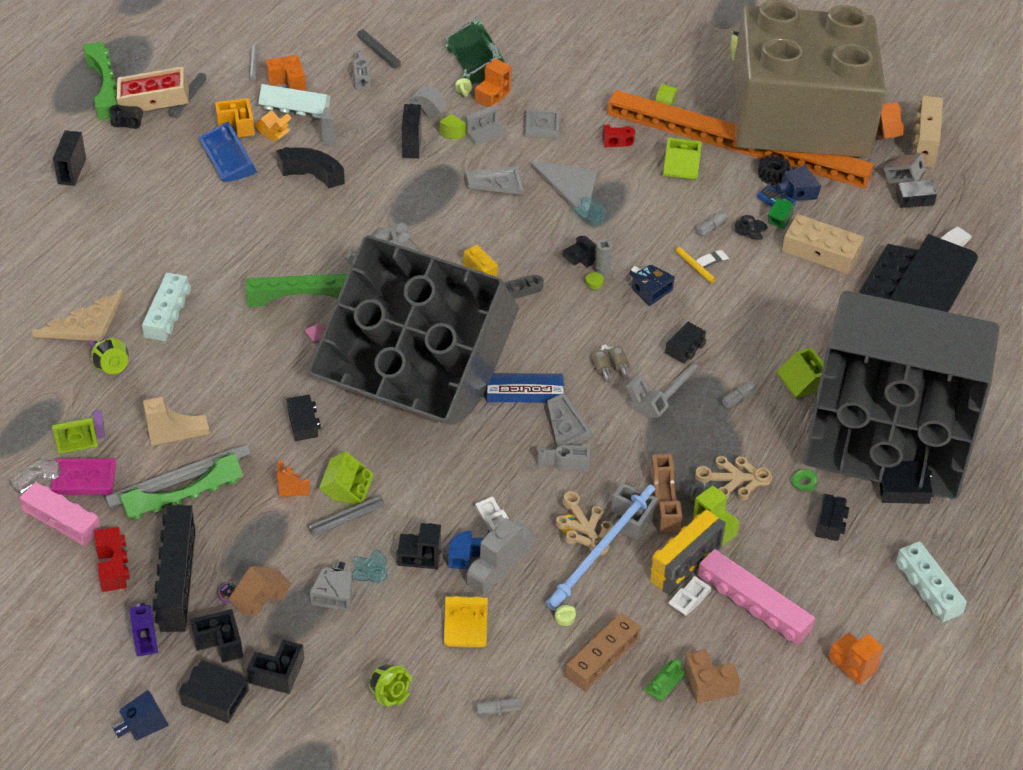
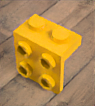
(465, 621)

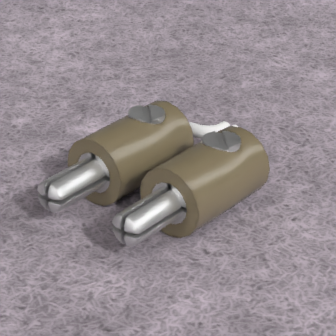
(618, 358)

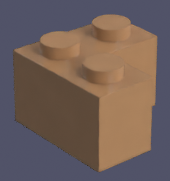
(257, 587)
(709, 681)

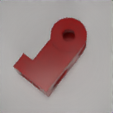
(618, 136)

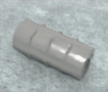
(603, 256)

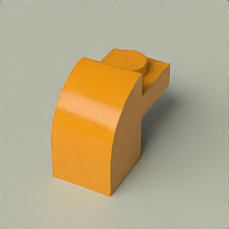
(273, 127)

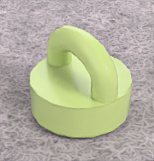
(463, 86)
(565, 615)

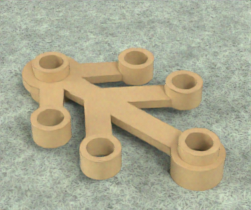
(758, 477)
(571, 502)

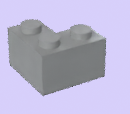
(641, 519)

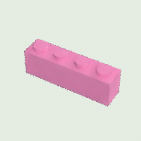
(60, 513)

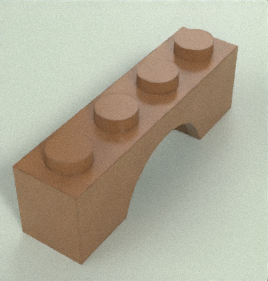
(668, 507)

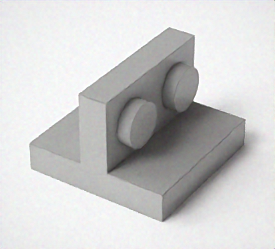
(483, 125)

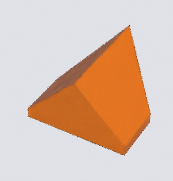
(289, 483)

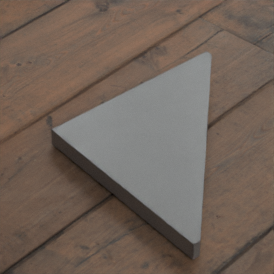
(568, 181)

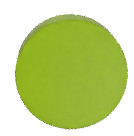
(594, 280)

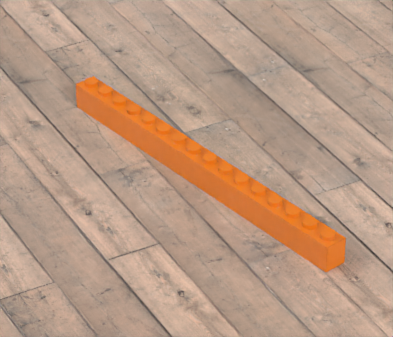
(723, 134)

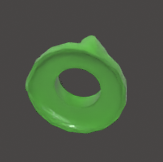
(805, 474)

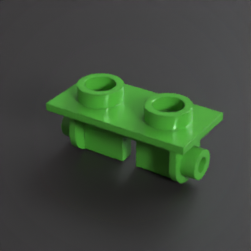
(665, 680)

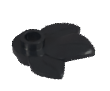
(749, 226)

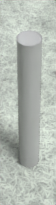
(253, 67)
(684, 376)

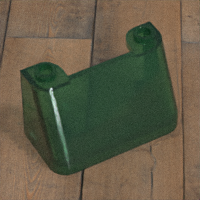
(473, 49)

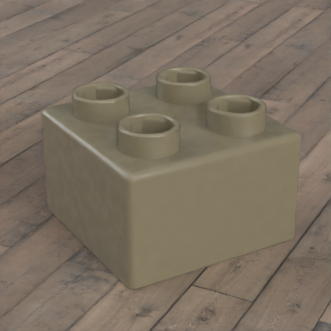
(807, 80)

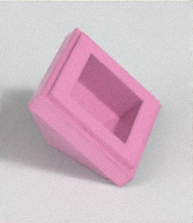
(315, 332)

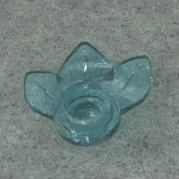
(590, 210)
(370, 569)

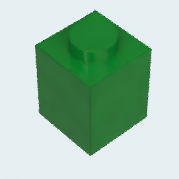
(780, 213)

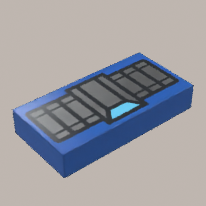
(770, 195)

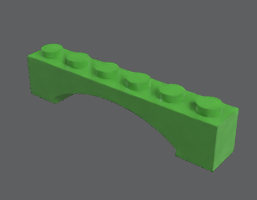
(98, 59)
(265, 289)
(224, 470)

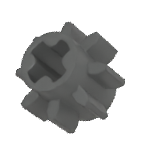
(696, 489)

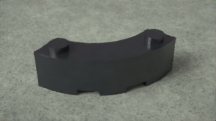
(306, 160)

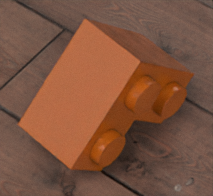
(287, 71)
(496, 84)
(890, 122)
(856, 657)

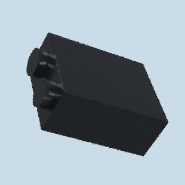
(411, 131)
(69, 158)
(902, 482)
(214, 691)

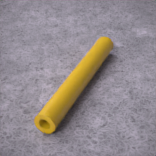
(693, 263)

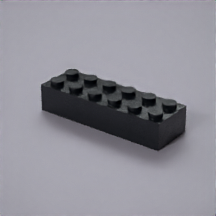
(175, 568)

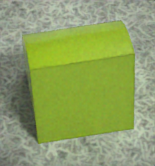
(666, 94)
(452, 127)

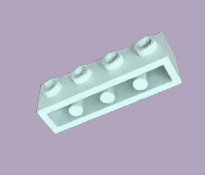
(293, 100)
(166, 307)
(931, 582)

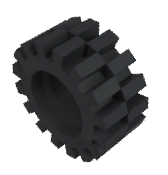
(773, 162)

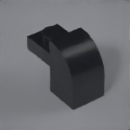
(581, 252)

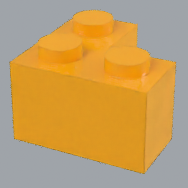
(238, 114)

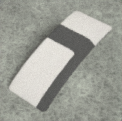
(712, 258)

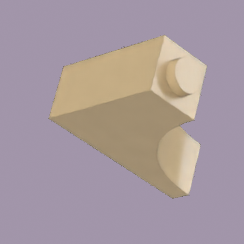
(169, 426)

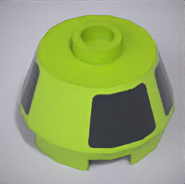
(110, 356)
(390, 684)

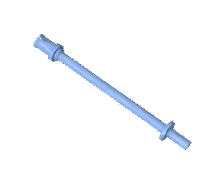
(564, 590)

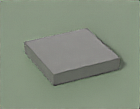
(542, 123)

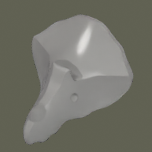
(394, 235)

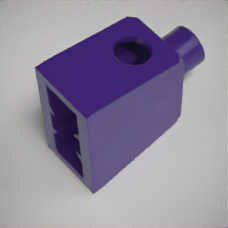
(142, 620)

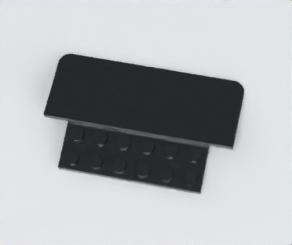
(922, 276)

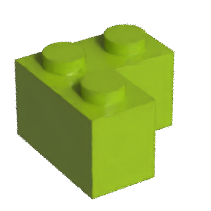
(715, 502)

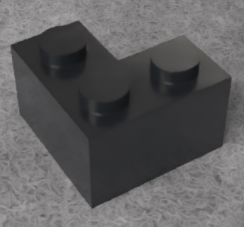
(421, 549)
(218, 630)
(278, 671)

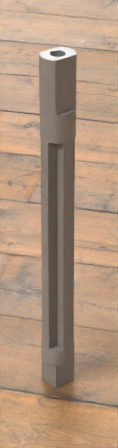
(176, 476)

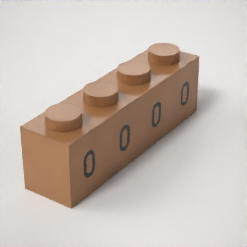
(602, 651)

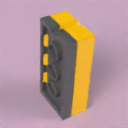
(686, 551)

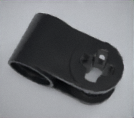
(126, 116)

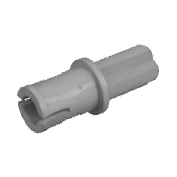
(712, 223)
(739, 395)
(498, 707)

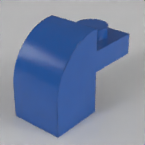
(462, 548)

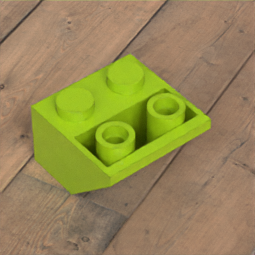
(682, 158)
(802, 372)
(346, 479)

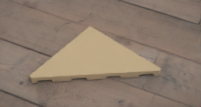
(84, 323)

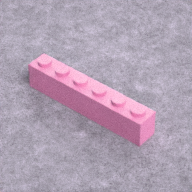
(756, 597)

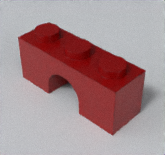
(112, 572)

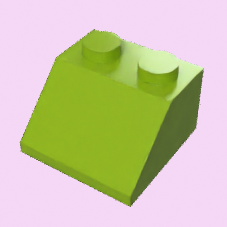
(75, 435)

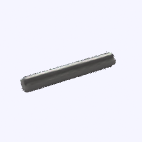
(379, 49)
(193, 88)
(346, 515)

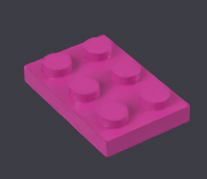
(85, 476)

